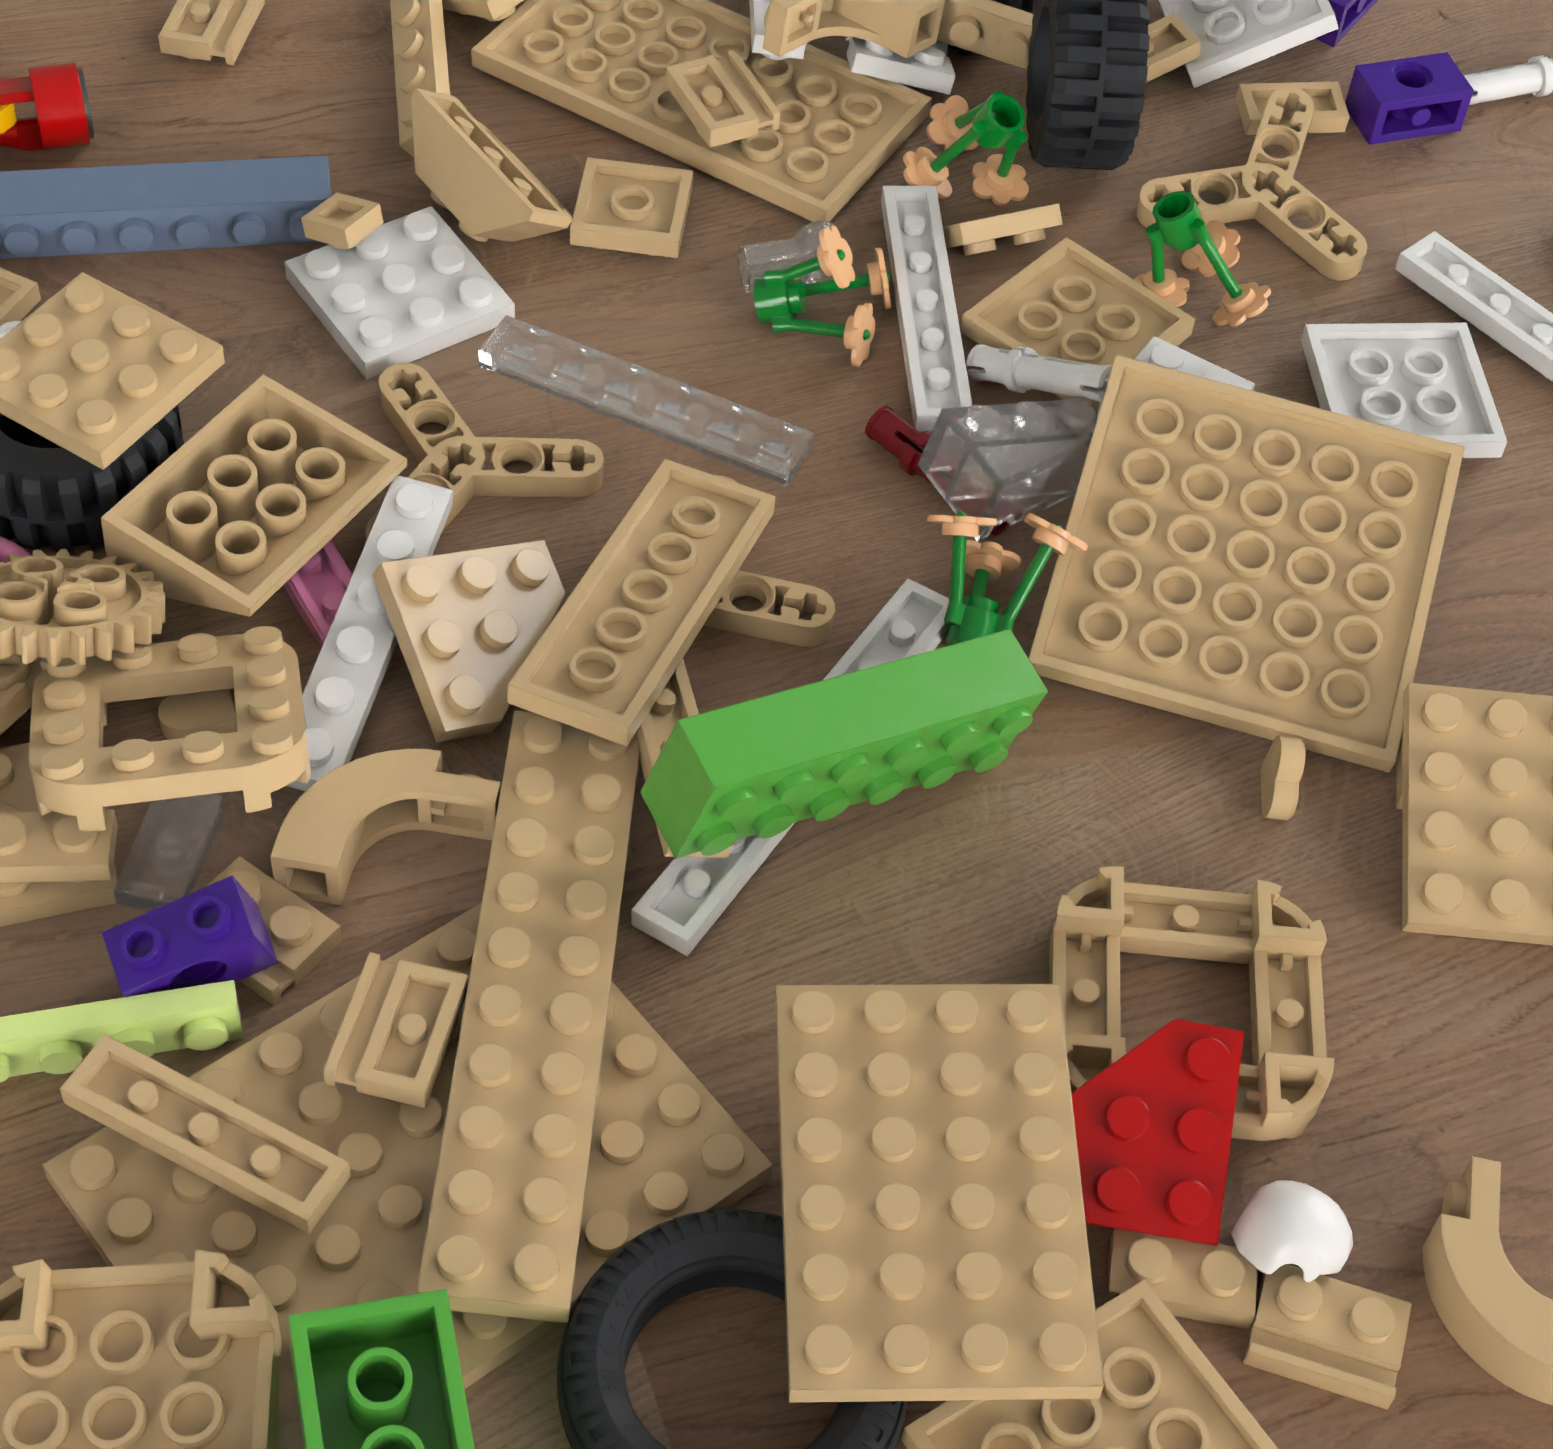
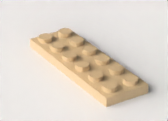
(641, 602)

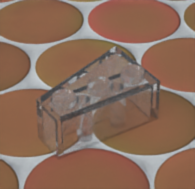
(1008, 456)

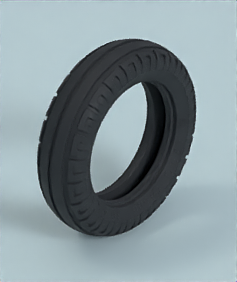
(645, 1277)

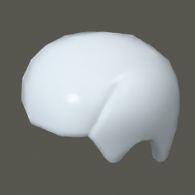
(1293, 1226)

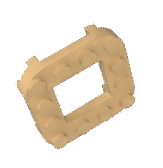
(70, 708)
(1255, 929)

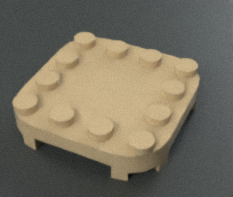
(138, 1357)

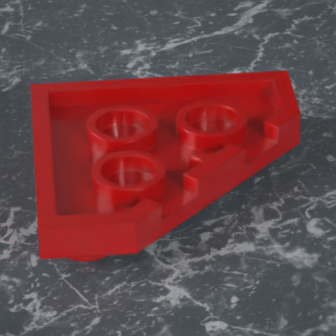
(1161, 1133)

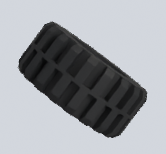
(1086, 81)
(60, 497)

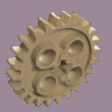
(76, 607)

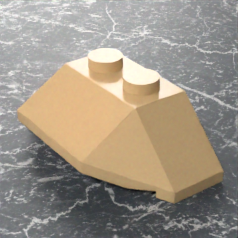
(478, 174)

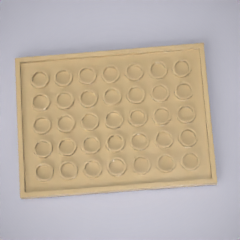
(653, 1156)

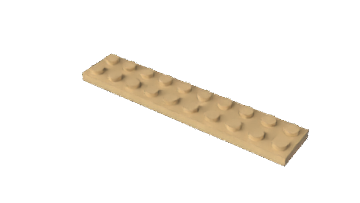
(533, 1027)

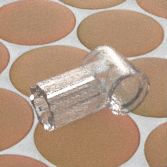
(781, 254)

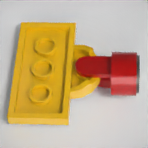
(59, 104)

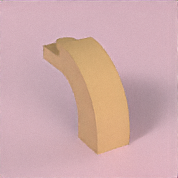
(893, 24)
(371, 801)
(1479, 1293)

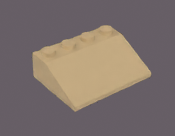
(248, 499)

